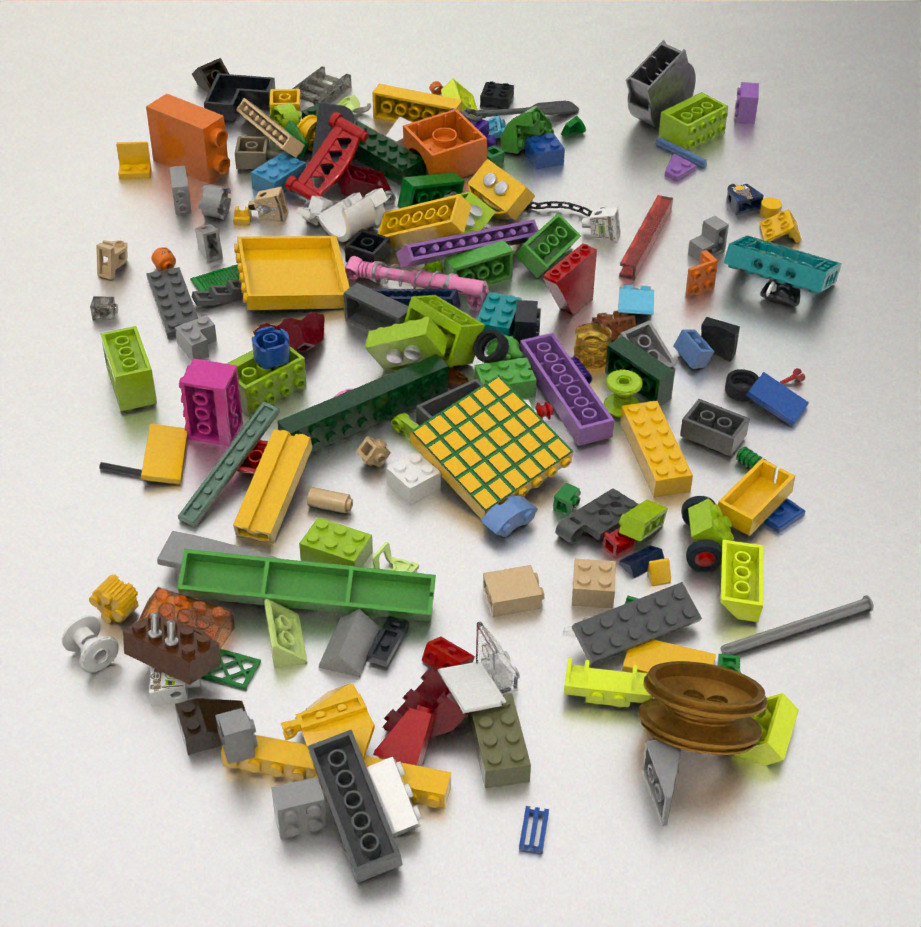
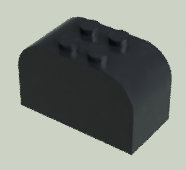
(323, 130)

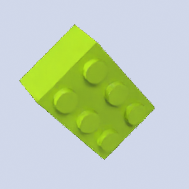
(335, 544)

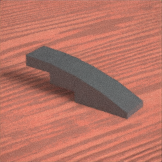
(219, 294)

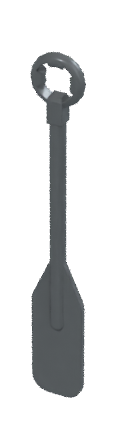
(547, 108)

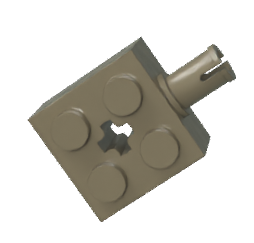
(253, 152)

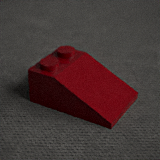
(362, 180)

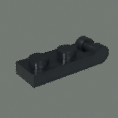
(387, 641)

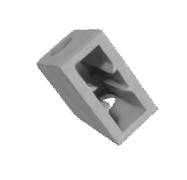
(208, 238)

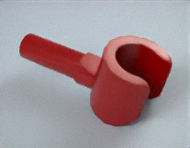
(796, 372)

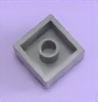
(299, 807)

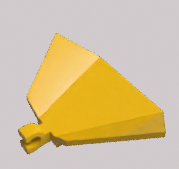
(331, 715)

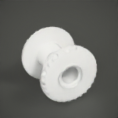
(95, 651)

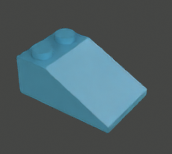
(636, 300)

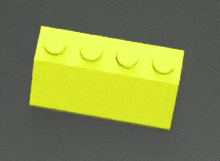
(742, 579)

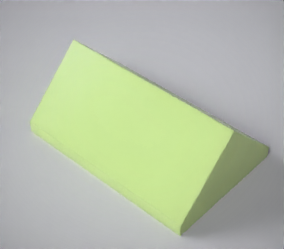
(284, 635)

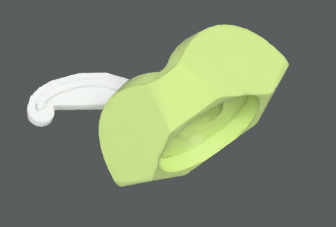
(354, 105)

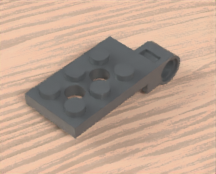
(595, 517)

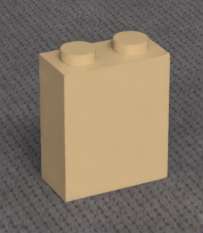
(512, 590)

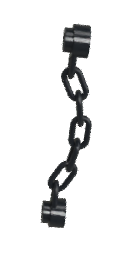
(538, 206)

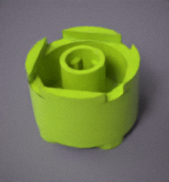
(284, 113)

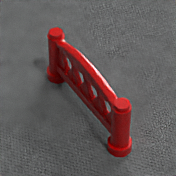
(341, 130)

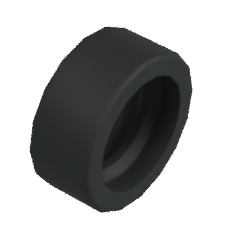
(481, 342)
(739, 376)

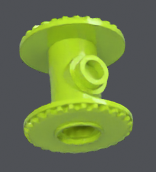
(623, 385)

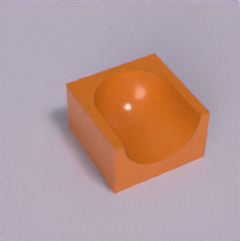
(447, 143)

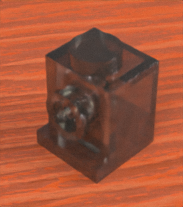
(103, 308)

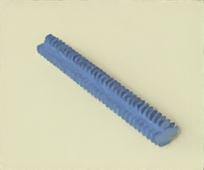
(688, 155)

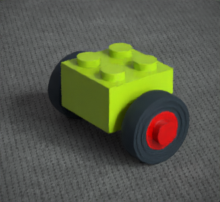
(708, 530)

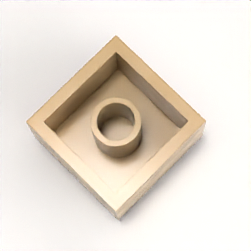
(593, 583)

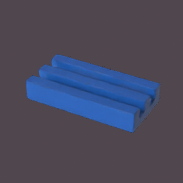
(536, 813)

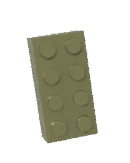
(500, 745)

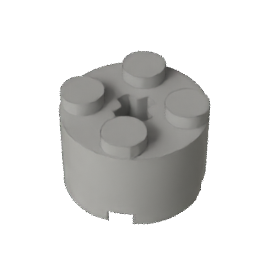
(215, 201)

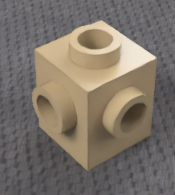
(373, 451)

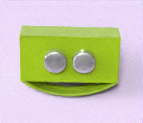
(479, 214)
(406, 343)

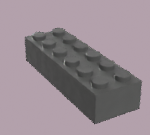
(355, 806)

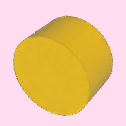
(770, 207)

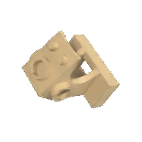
(117, 256)

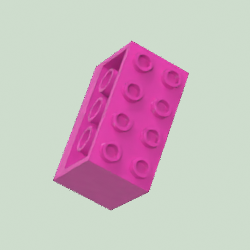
(211, 402)

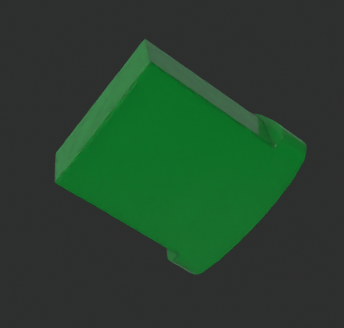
(574, 125)
(729, 661)

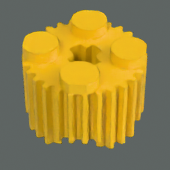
(114, 599)

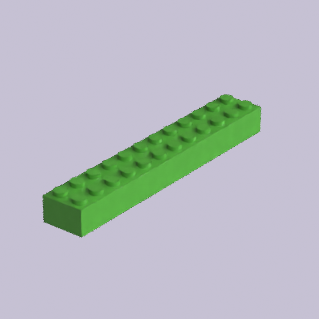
(307, 585)

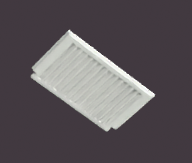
(472, 687)

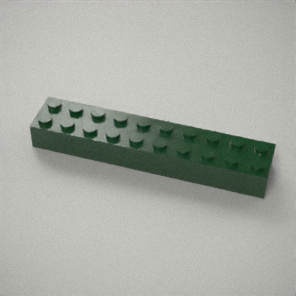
(383, 153)
(369, 403)

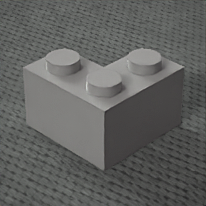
(712, 238)
(195, 337)
(236, 735)

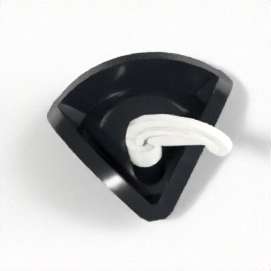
(781, 293)

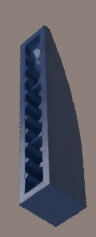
(404, 295)

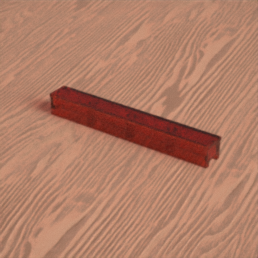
(646, 237)

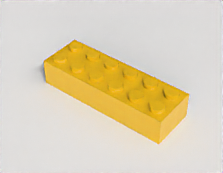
(412, 105)
(425, 221)
(656, 449)

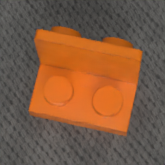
(703, 276)

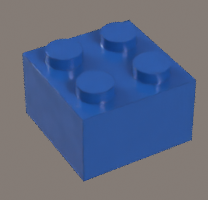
(544, 151)

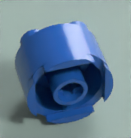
(271, 347)

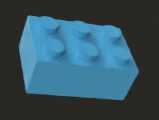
(276, 172)

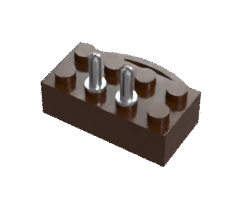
(172, 647)

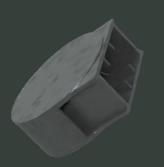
(660, 83)

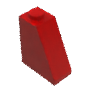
(408, 738)

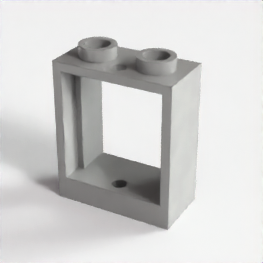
(180, 190)

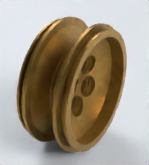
(702, 707)

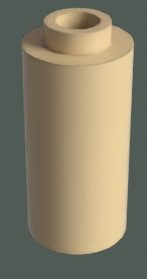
(329, 500)

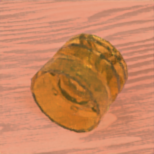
(591, 344)

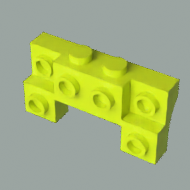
(605, 686)

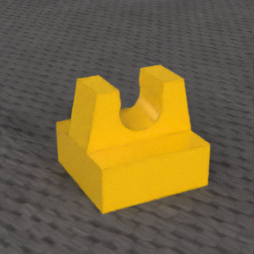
(242, 217)

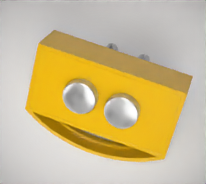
(500, 191)

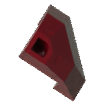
(302, 333)
(433, 695)

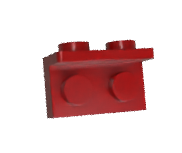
(445, 654)

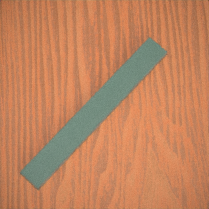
(228, 464)

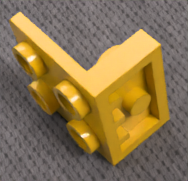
(133, 160)
(779, 225)

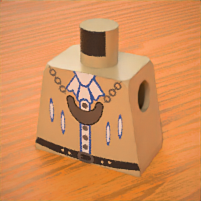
(270, 205)

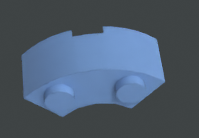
(508, 516)

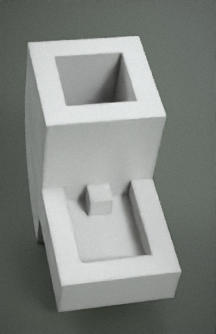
(316, 206)

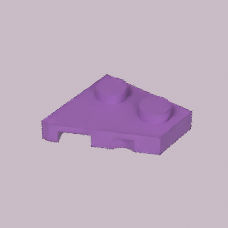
(679, 168)

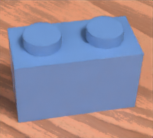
(693, 348)

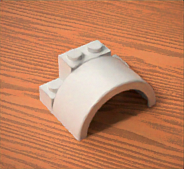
(353, 214)

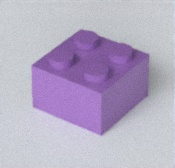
(747, 102)

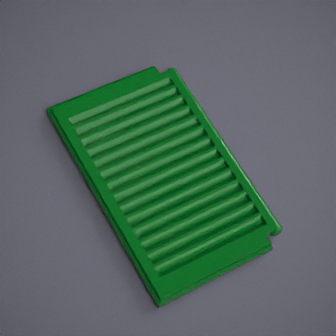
(215, 278)

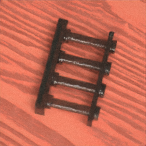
(330, 93)

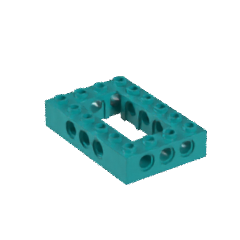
(814, 274)

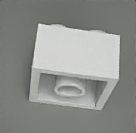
(413, 478)

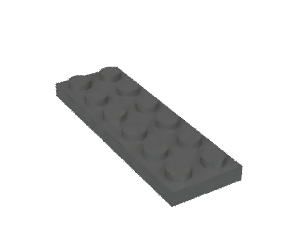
(171, 299)
(636, 623)

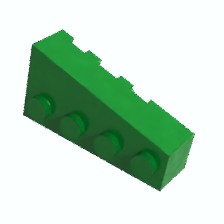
(428, 188)

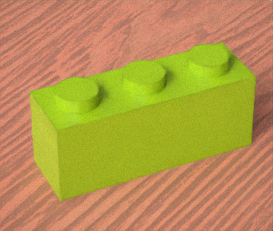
(642, 520)

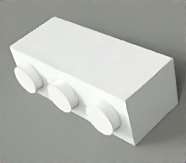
(394, 796)

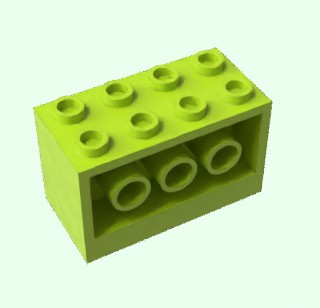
(693, 121)
(455, 324)
(128, 368)
(268, 384)

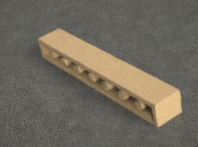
(270, 128)

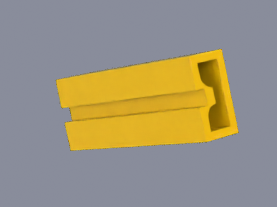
(273, 486)

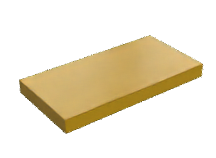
(164, 454)
(658, 652)

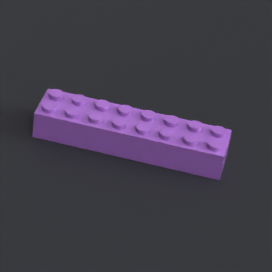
(567, 389)

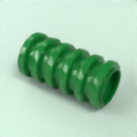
(748, 457)

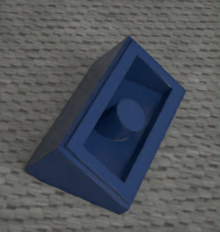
(638, 562)

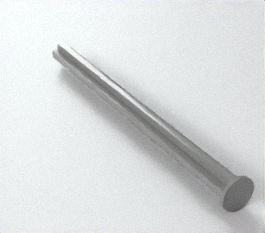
(798, 626)

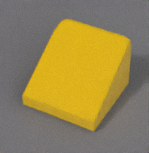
(659, 571)

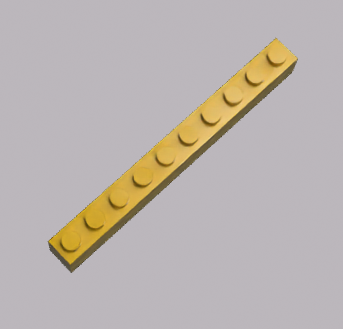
(293, 761)

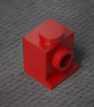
(617, 544)

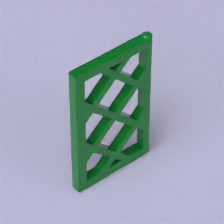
(239, 658)

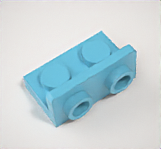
(496, 126)

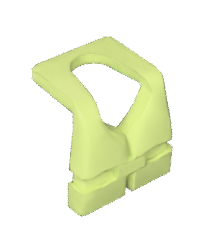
(398, 564)

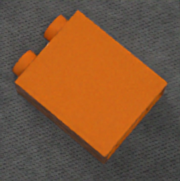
(188, 137)

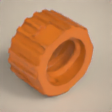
(434, 85)

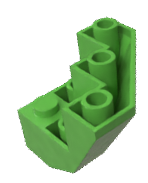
(528, 124)

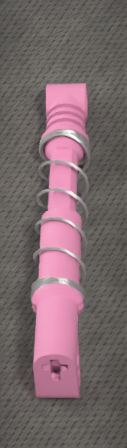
(473, 289)

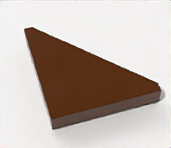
(456, 378)

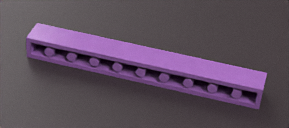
(440, 248)

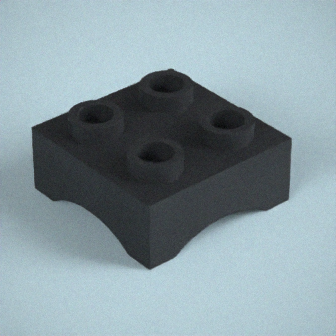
(497, 95)
(721, 337)

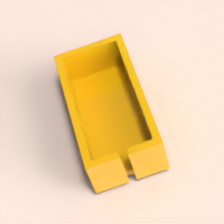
(756, 496)

